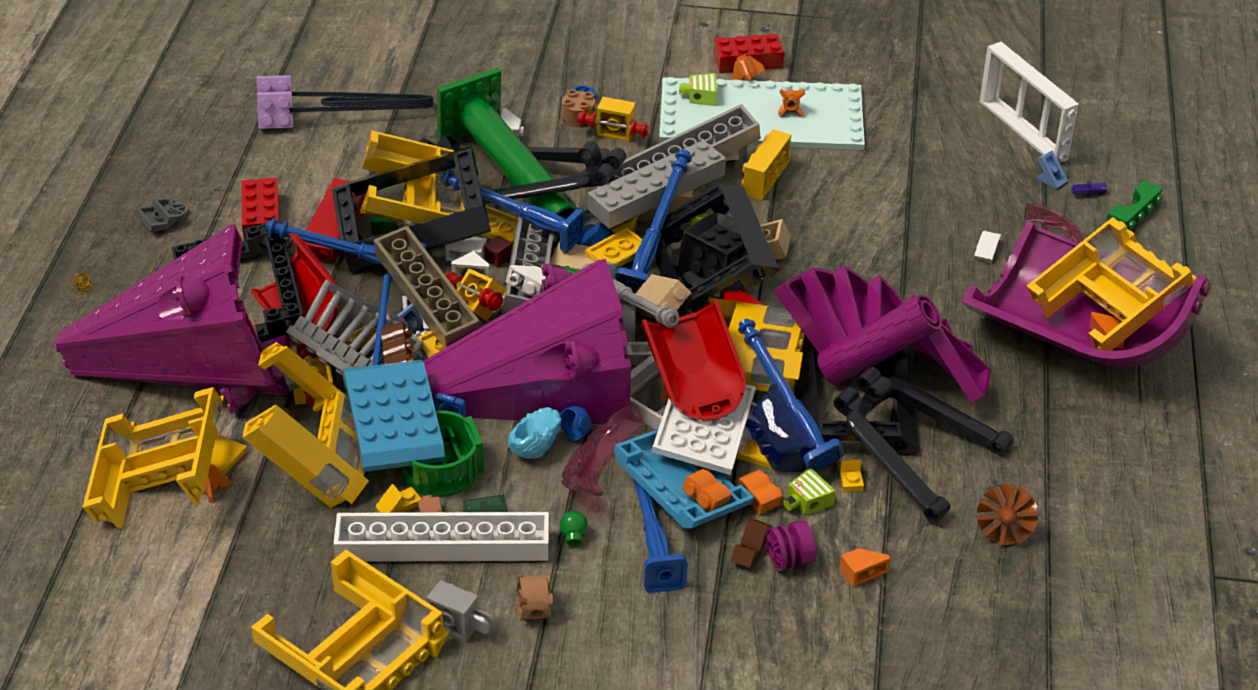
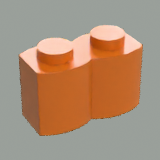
(706, 490)
(766, 494)

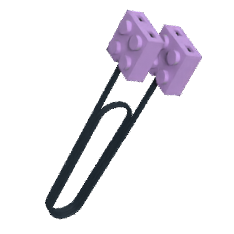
(276, 109)

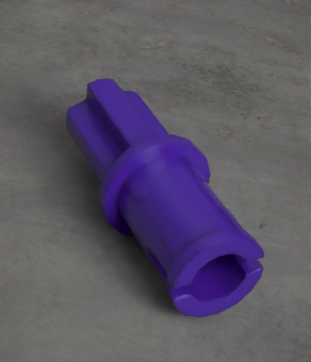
(1089, 188)

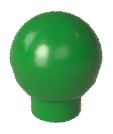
(573, 527)

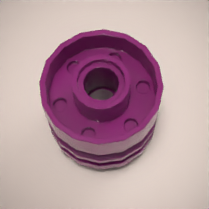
(791, 545)

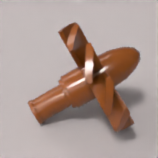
(1021, 515)

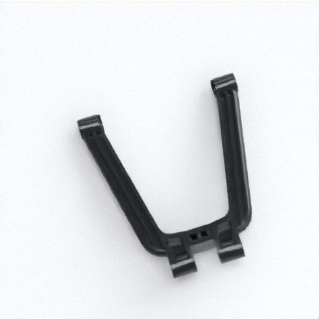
(599, 169)
(881, 388)

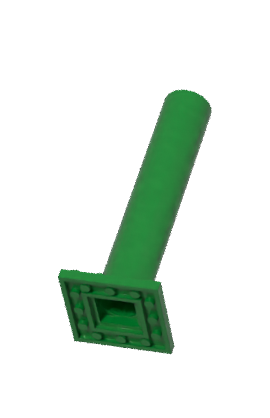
(474, 109)

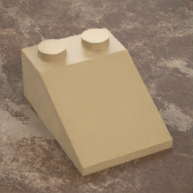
(777, 238)

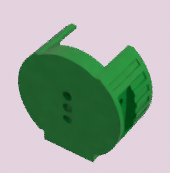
(461, 447)

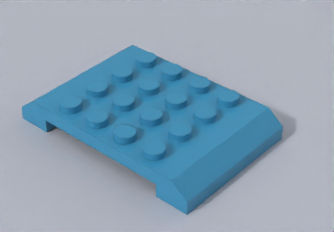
(393, 415)
(664, 481)

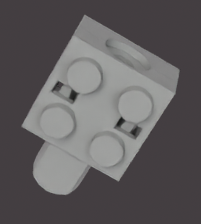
(459, 611)

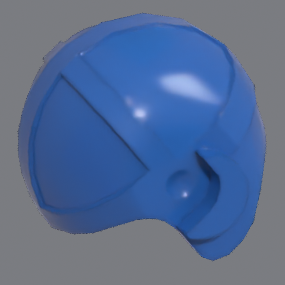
(575, 423)

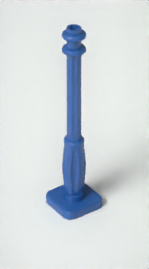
(570, 229)
(363, 251)
(646, 252)
(825, 452)
(661, 570)

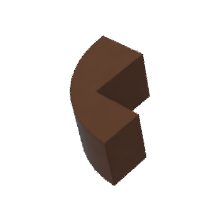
(752, 543)

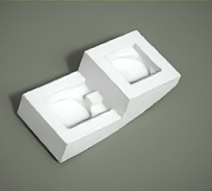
(987, 246)

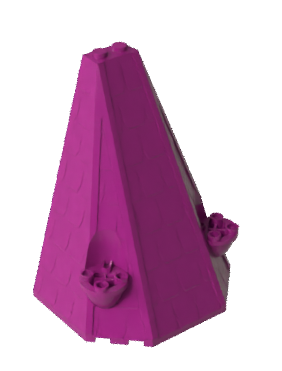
(179, 329)
(544, 353)

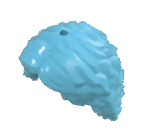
(535, 433)

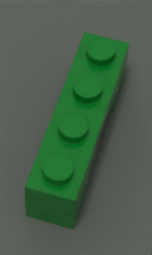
(1145, 198)

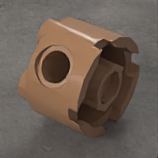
(575, 102)
(533, 597)

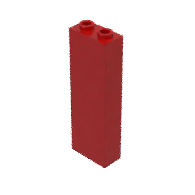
(325, 223)

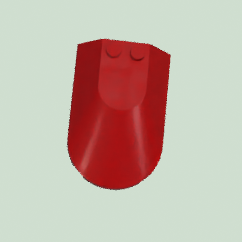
(309, 278)
(698, 363)

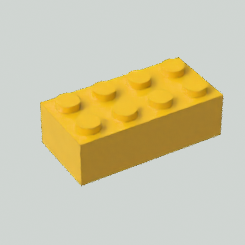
(766, 164)

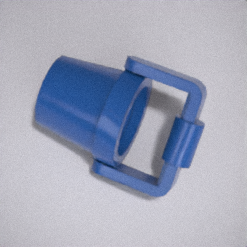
(450, 403)

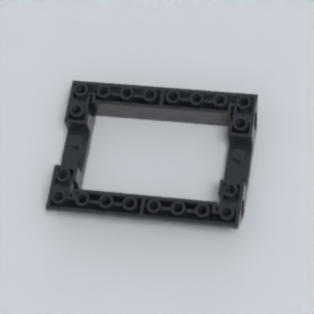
(435, 232)
(256, 243)
(749, 269)
(899, 434)

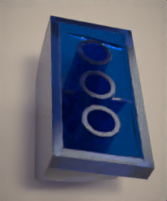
(779, 432)

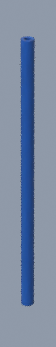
(381, 319)

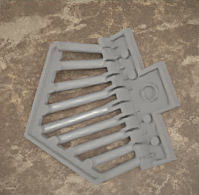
(332, 349)

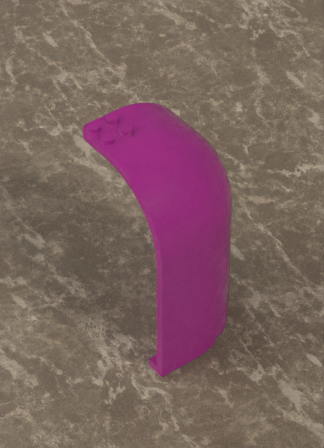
(1069, 326)

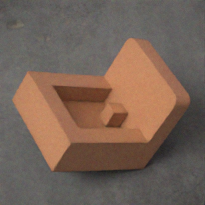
(429, 504)

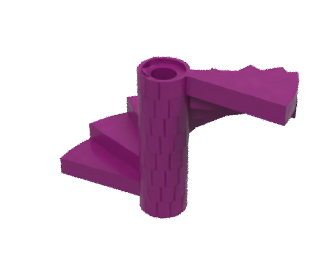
(866, 322)

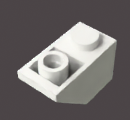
(526, 279)

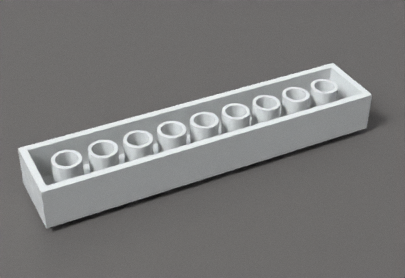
(444, 536)

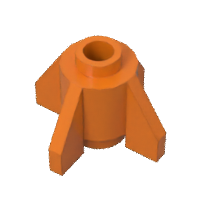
(746, 67)
(792, 104)
(215, 479)

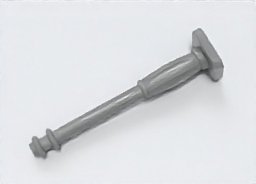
(663, 314)

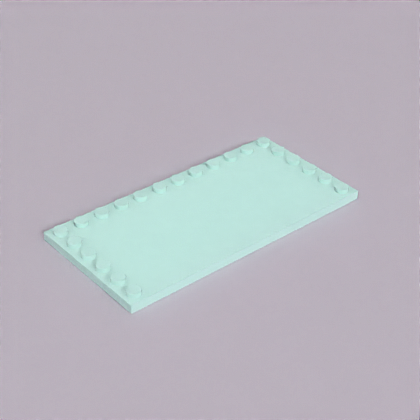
(829, 120)

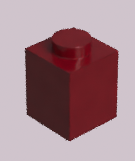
(498, 251)

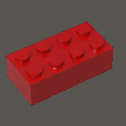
(763, 48)
(259, 202)

